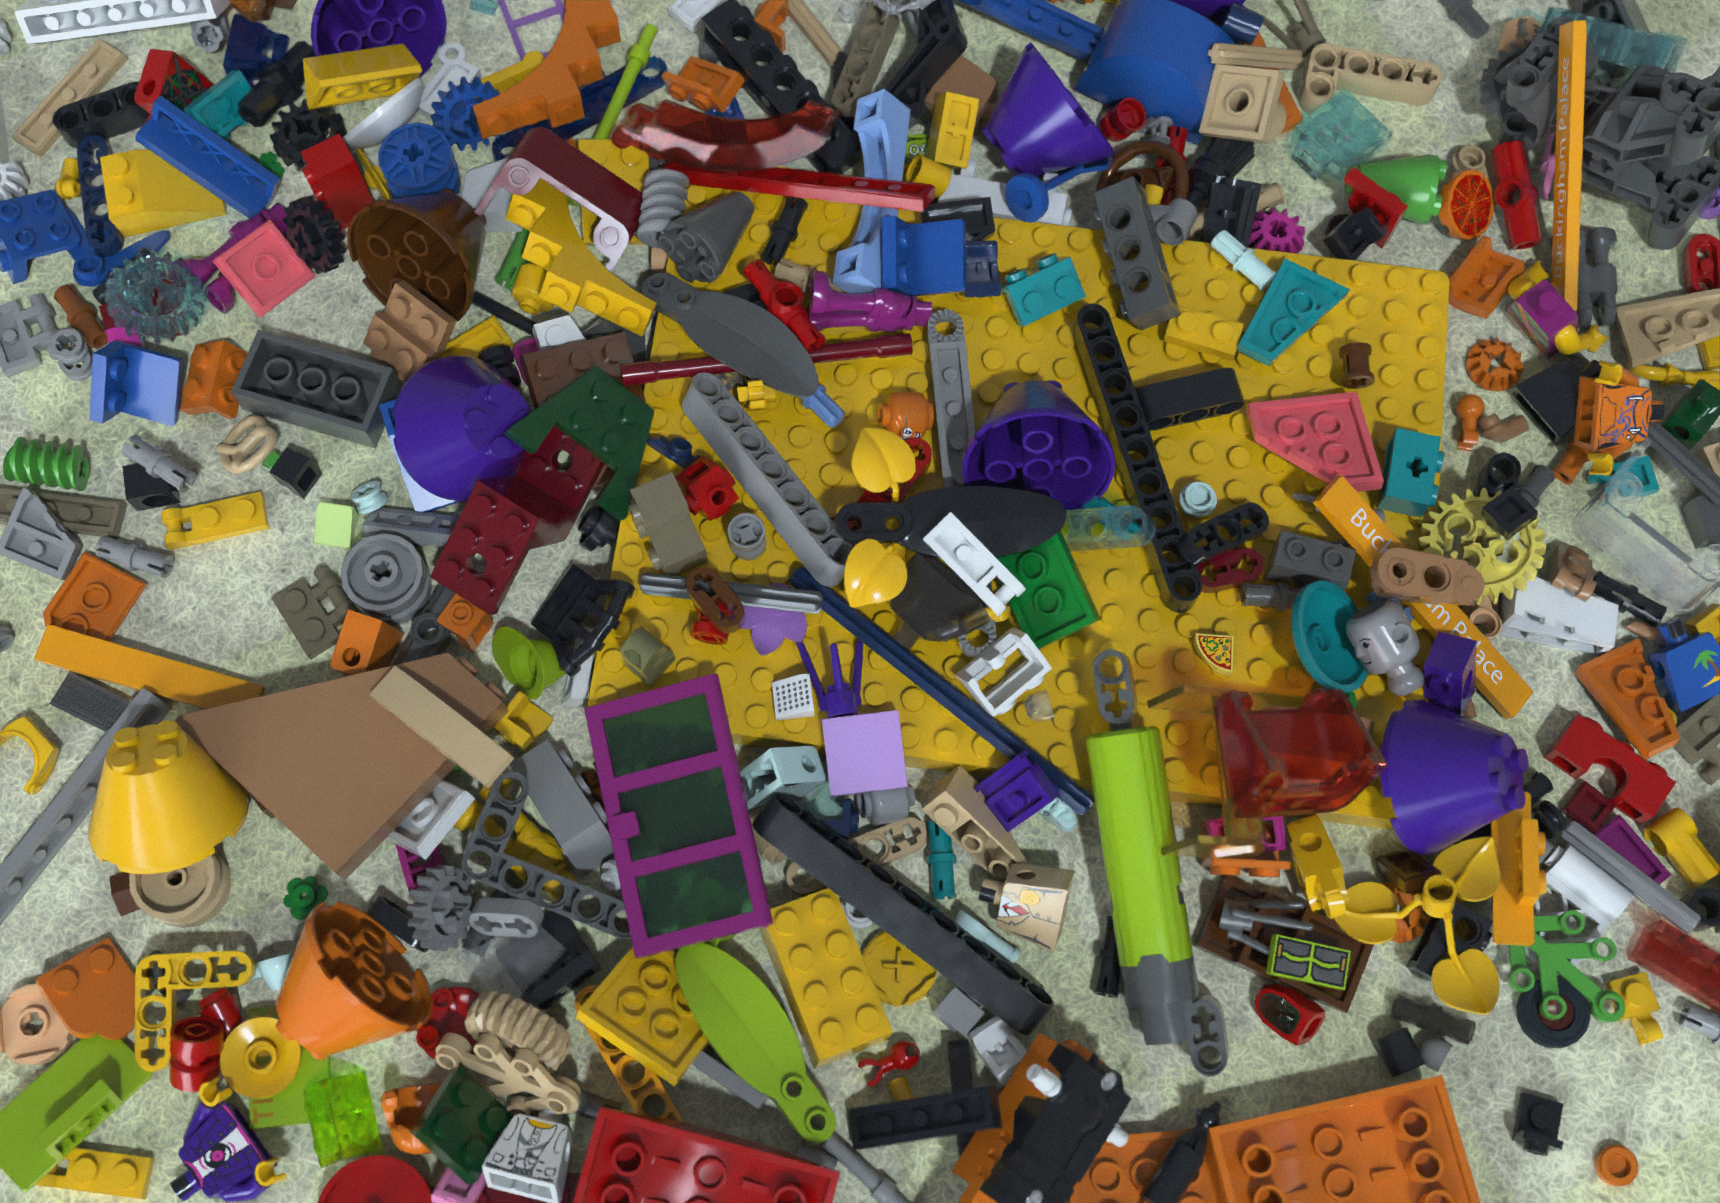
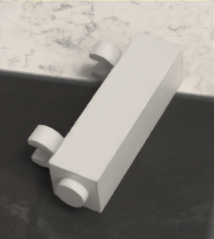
(969, 187)

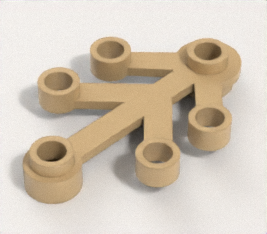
(550, 1093)

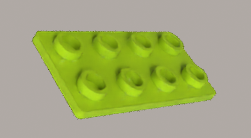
(66, 1107)

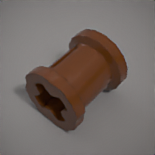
(1356, 365)

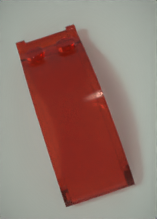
(725, 143)

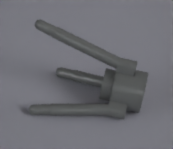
(1240, 914)

